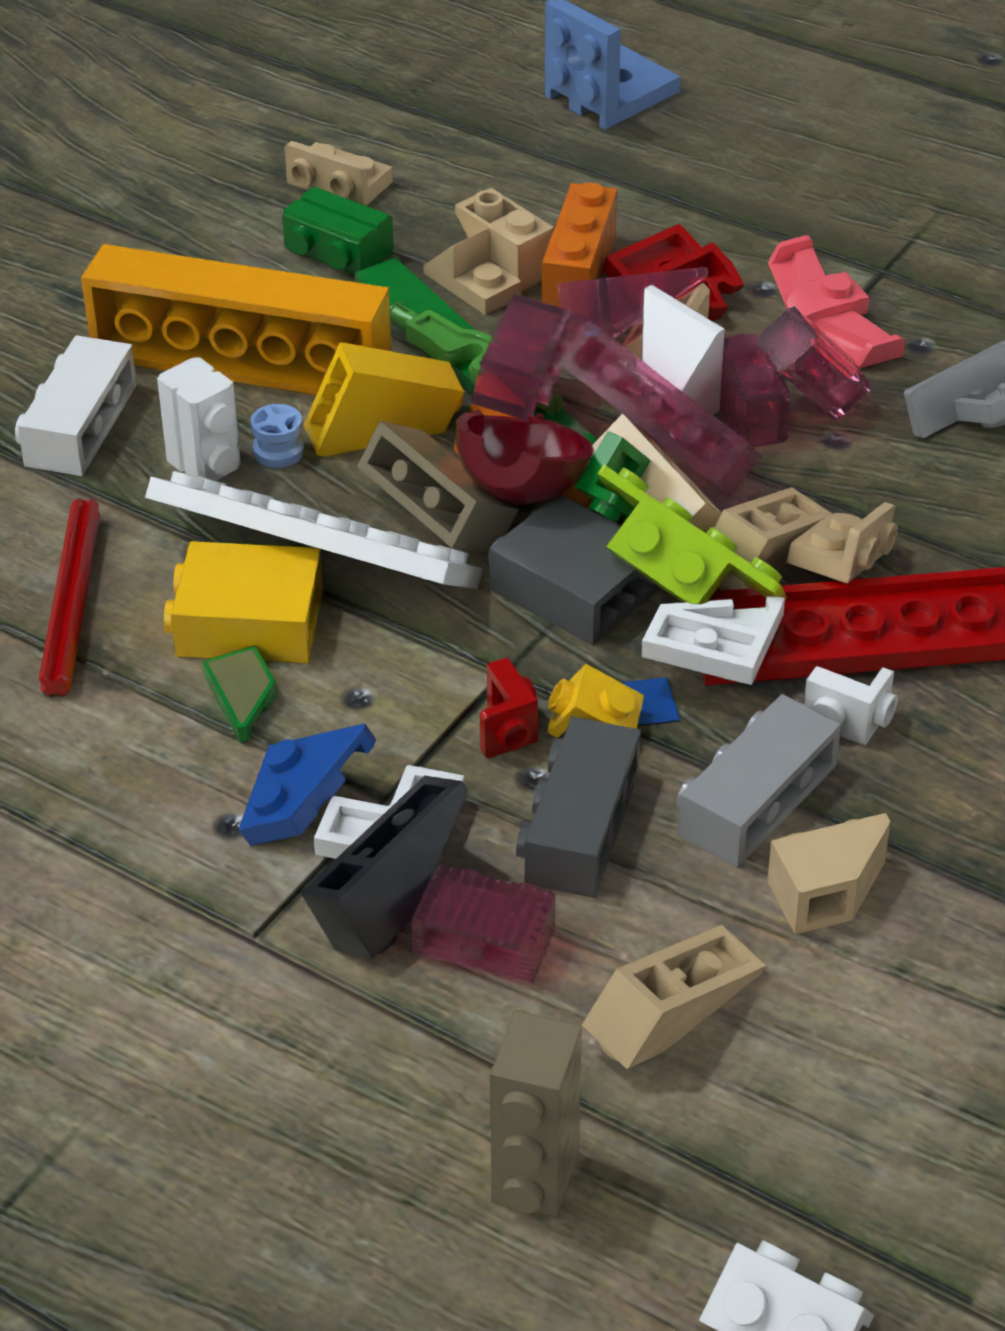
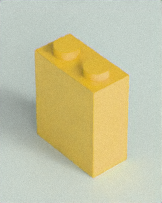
(245, 598)

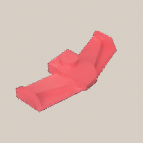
(831, 303)

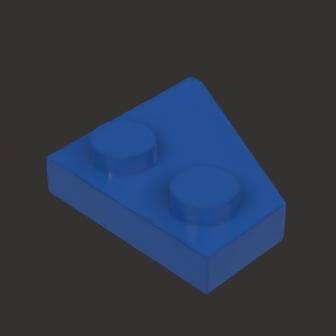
(298, 780)

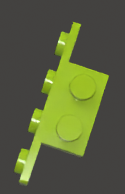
(676, 553)

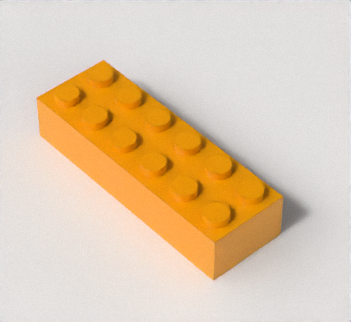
(236, 317)

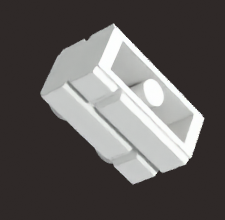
(199, 420)

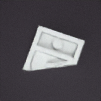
(714, 637)

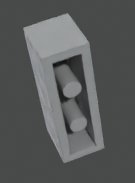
(757, 780)

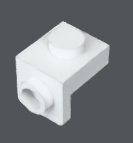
(852, 703)

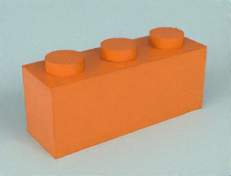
(580, 238)

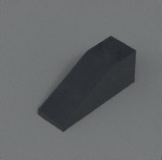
(384, 873)

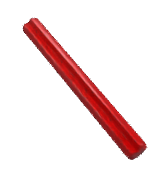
(69, 598)

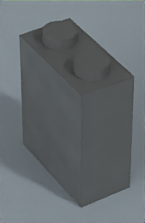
(565, 572)

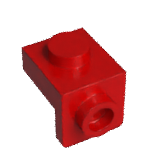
(512, 710)

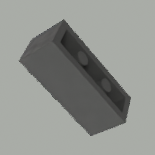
(580, 806)

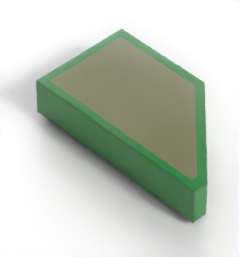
(241, 687)

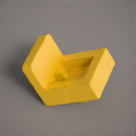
(593, 697)

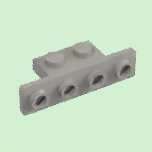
(963, 392)

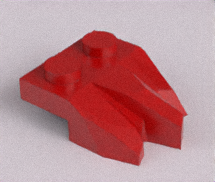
(678, 250)

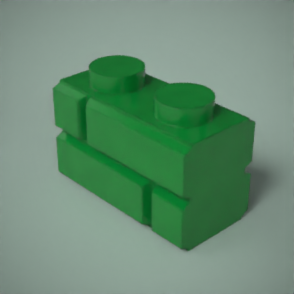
(337, 231)

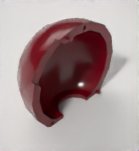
(521, 457)

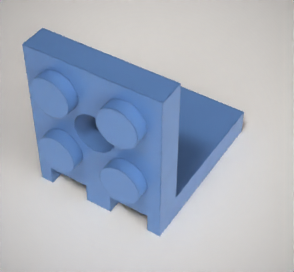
(596, 70)

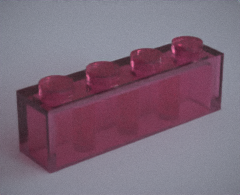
(660, 409)

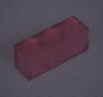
(523, 358)

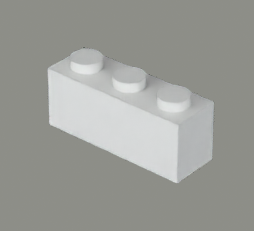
(77, 405)

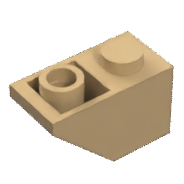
(516, 234)
(827, 871)

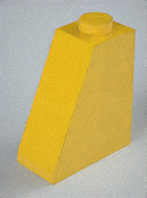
(378, 386)

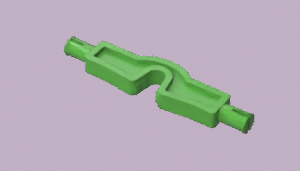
(450, 342)

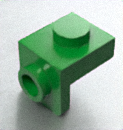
(616, 454)

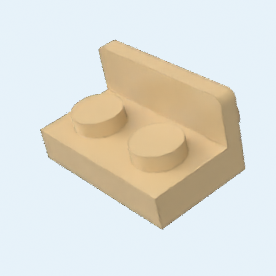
(336, 171)
(845, 544)

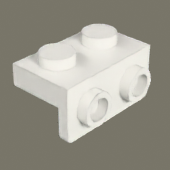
(767, 1295)

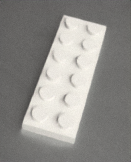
(316, 529)

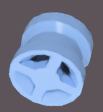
(277, 435)

